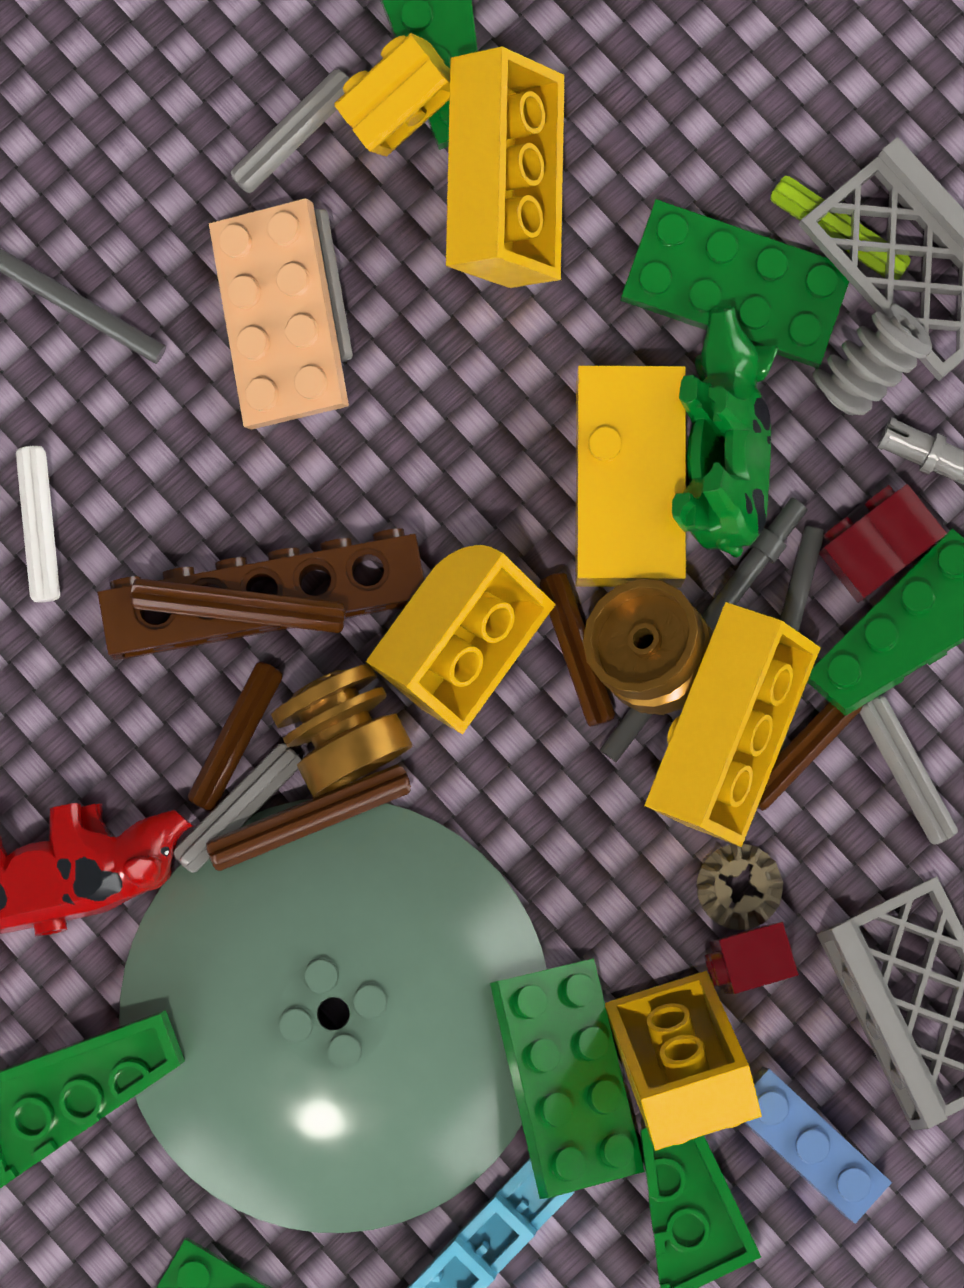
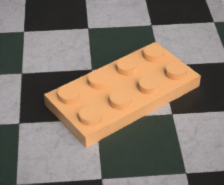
(278, 314)

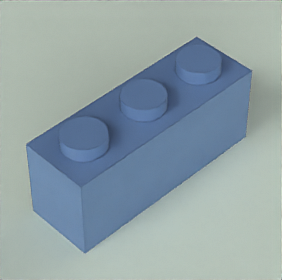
(815, 1148)

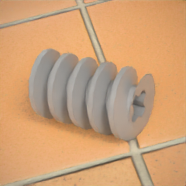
(876, 363)

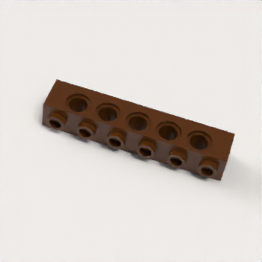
(131, 636)

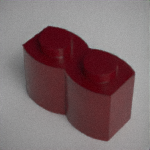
(880, 542)

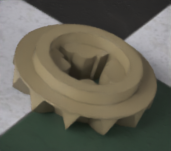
(715, 895)

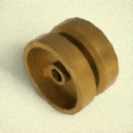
(646, 645)

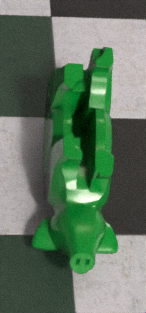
(728, 439)

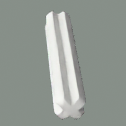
(37, 524)

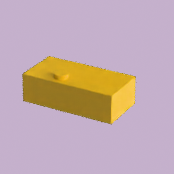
(505, 168)
(628, 475)
(732, 724)

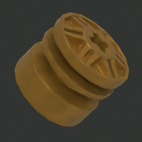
(341, 729)

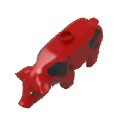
(84, 868)

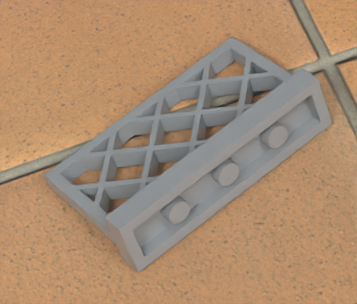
(923, 202)
(879, 1010)

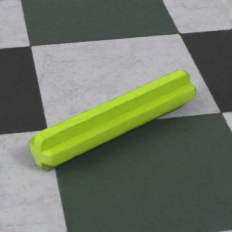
(800, 201)

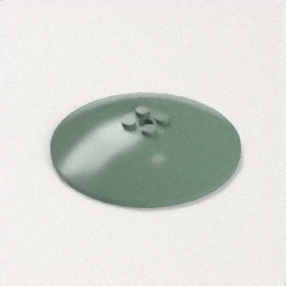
(352, 1119)

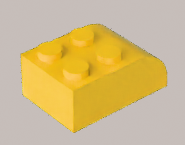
(461, 633)
(683, 1060)

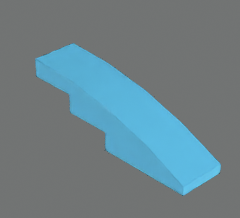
(492, 1235)

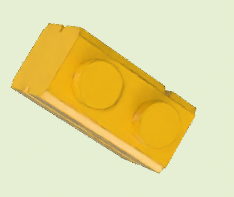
(395, 94)

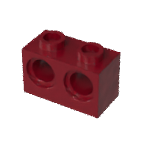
(751, 959)

